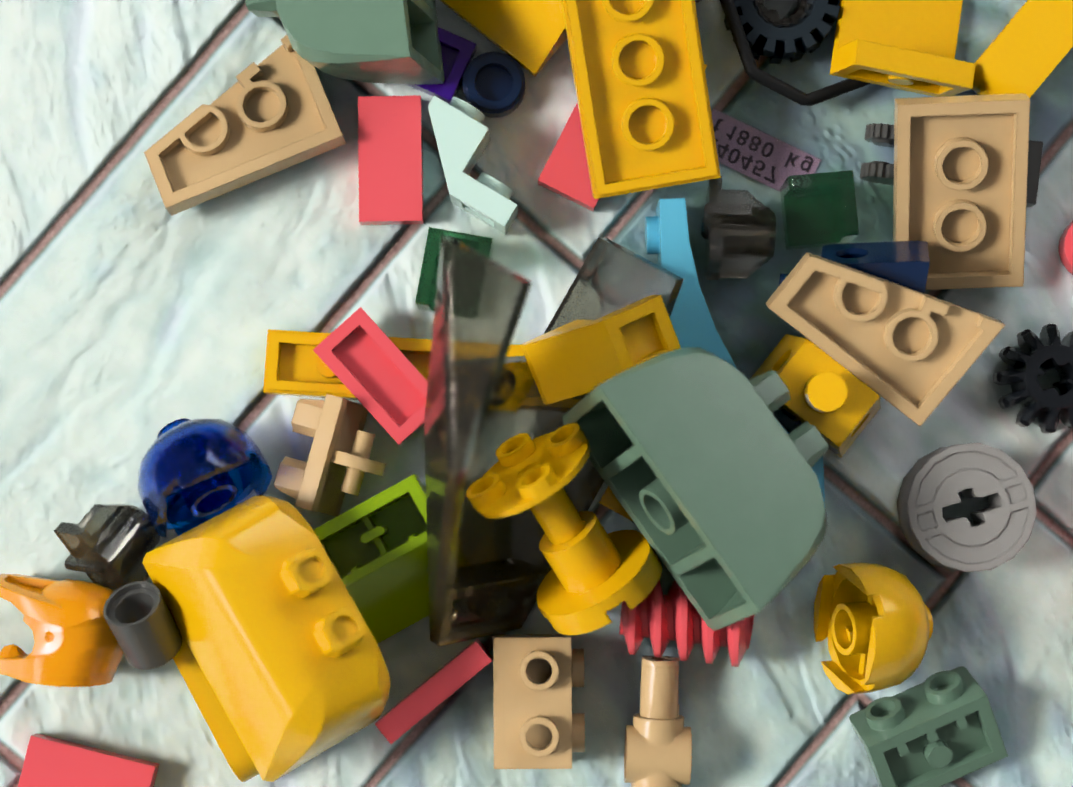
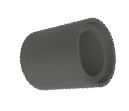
(142, 625)

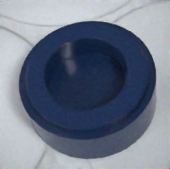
(494, 84)

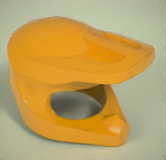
(68, 629)

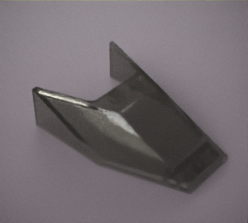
(476, 399)

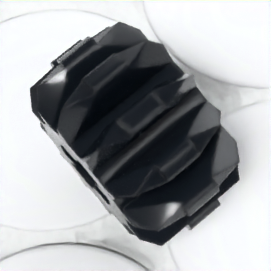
(1048, 353)

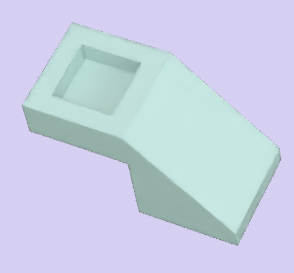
(460, 144)

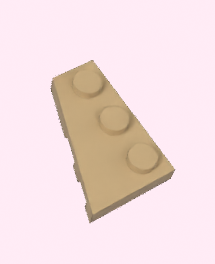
(250, 132)
(883, 332)

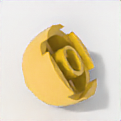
(872, 627)

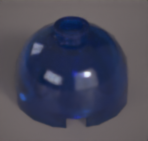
(199, 473)

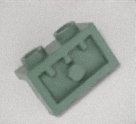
(930, 732)

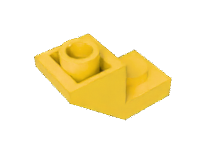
(590, 352)

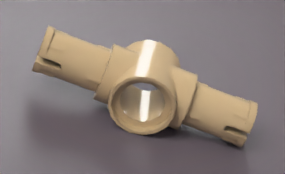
(657, 742)

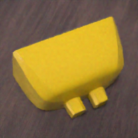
(272, 631)

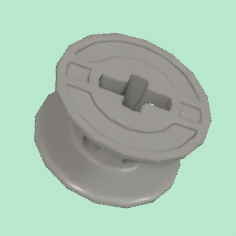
(975, 472)

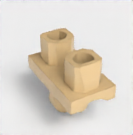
(336, 455)

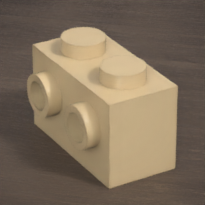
(535, 701)

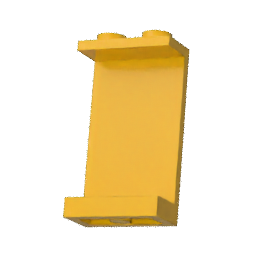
(901, 45)

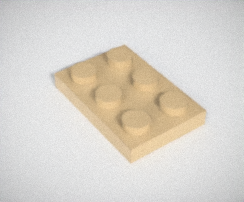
(963, 186)

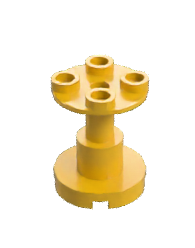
(588, 565)

